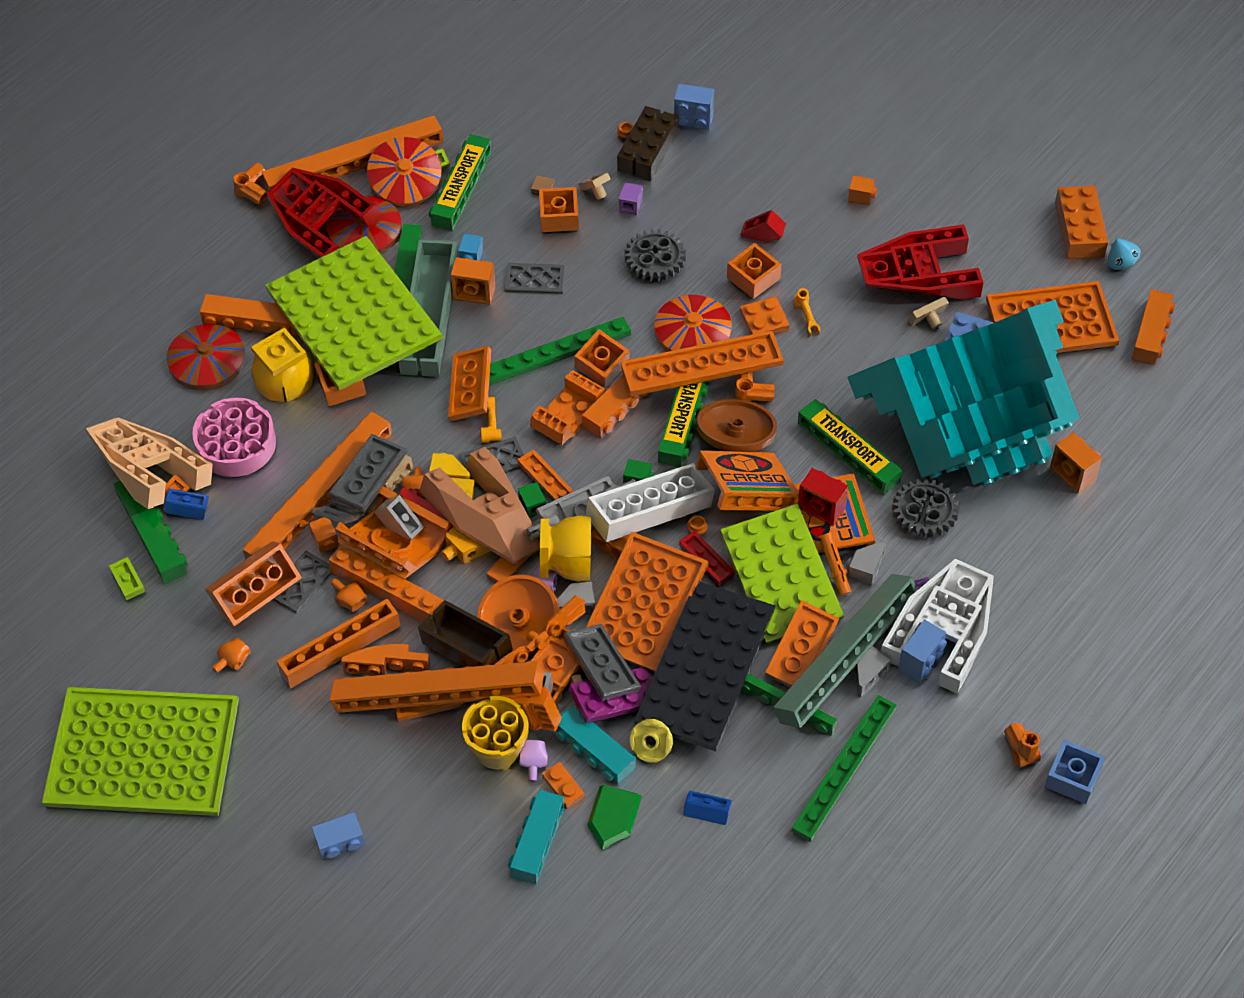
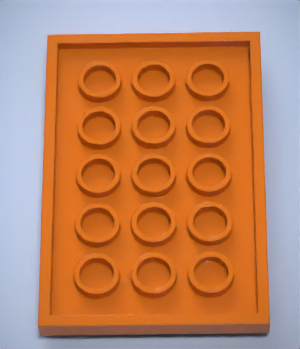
(1082, 307)
(646, 598)

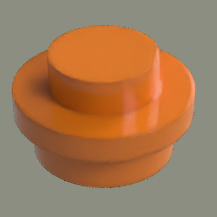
(624, 129)
(698, 524)

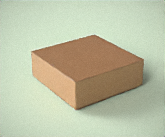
(541, 183)

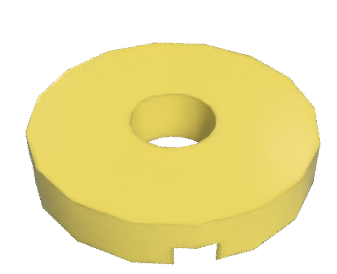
(659, 732)

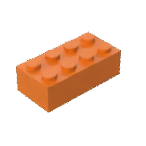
(1081, 222)
(253, 583)

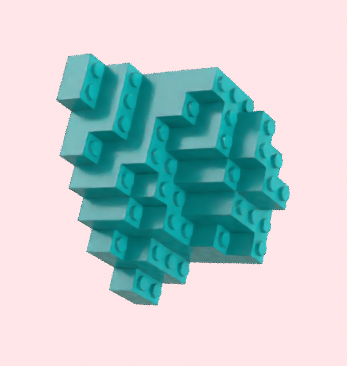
(978, 396)

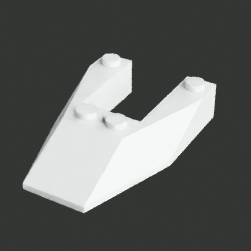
(955, 602)

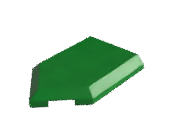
(613, 815)

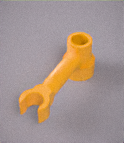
(801, 301)
(490, 433)

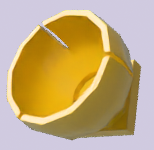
(280, 364)
(566, 548)

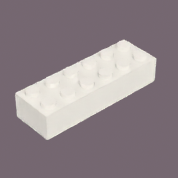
(649, 502)

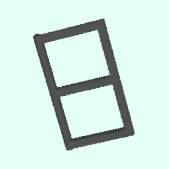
(330, 508)

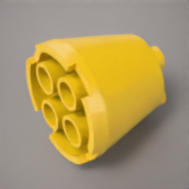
(495, 731)

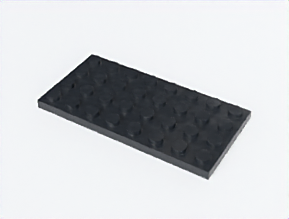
(706, 664)

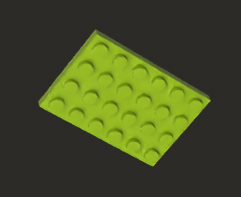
(780, 566)

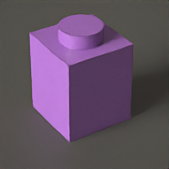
(630, 198)

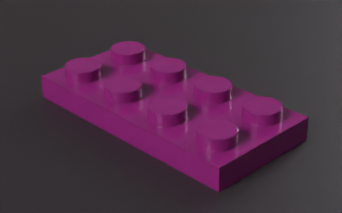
(595, 709)

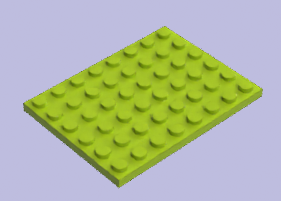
(353, 312)
(141, 751)

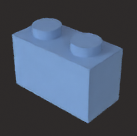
(338, 836)

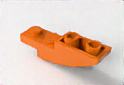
(378, 658)

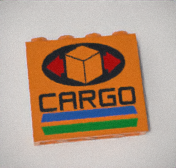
(749, 480)
(852, 526)

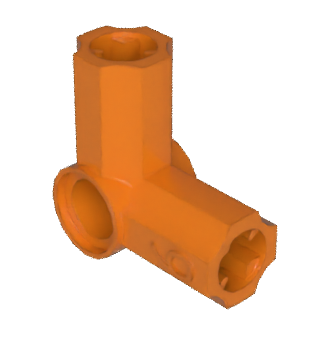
(246, 184)
(748, 391)
(1023, 744)

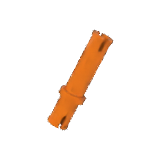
(835, 564)

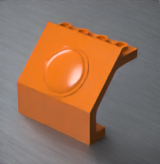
(390, 549)

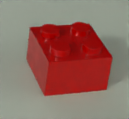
(822, 496)

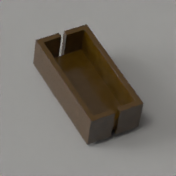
(648, 143)
(464, 637)

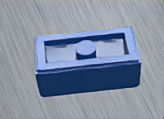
(186, 504)
(707, 807)

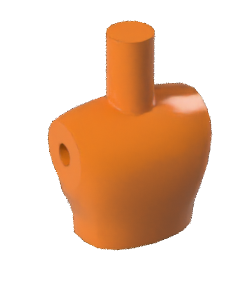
(414, 481)
(349, 596)
(232, 655)

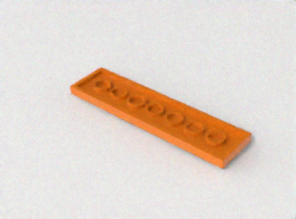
(701, 363)

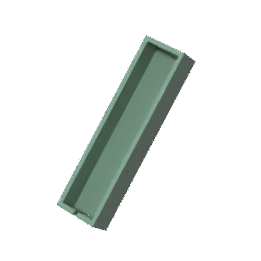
(433, 292)

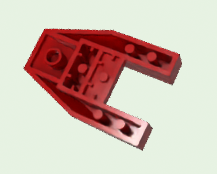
(309, 199)
(911, 264)

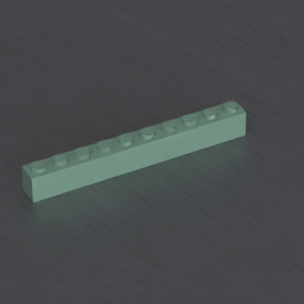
(844, 651)

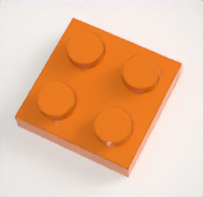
(764, 316)

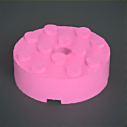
(235, 436)

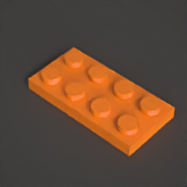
(469, 383)
(801, 643)

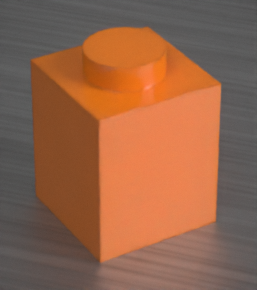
(862, 190)
(324, 534)

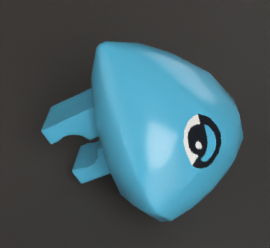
(1123, 254)

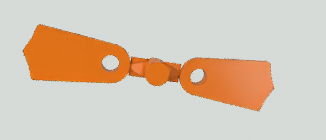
(565, 616)

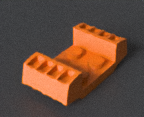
(564, 414)
(559, 661)
(540, 711)

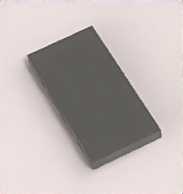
(367, 473)
(601, 662)

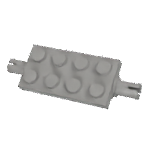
(571, 504)

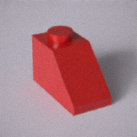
(764, 227)

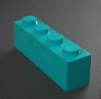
(595, 746)
(536, 837)

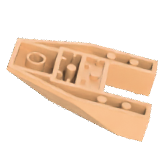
(133, 448)

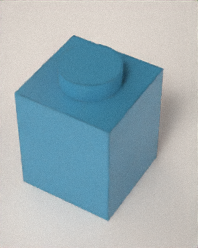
(471, 247)

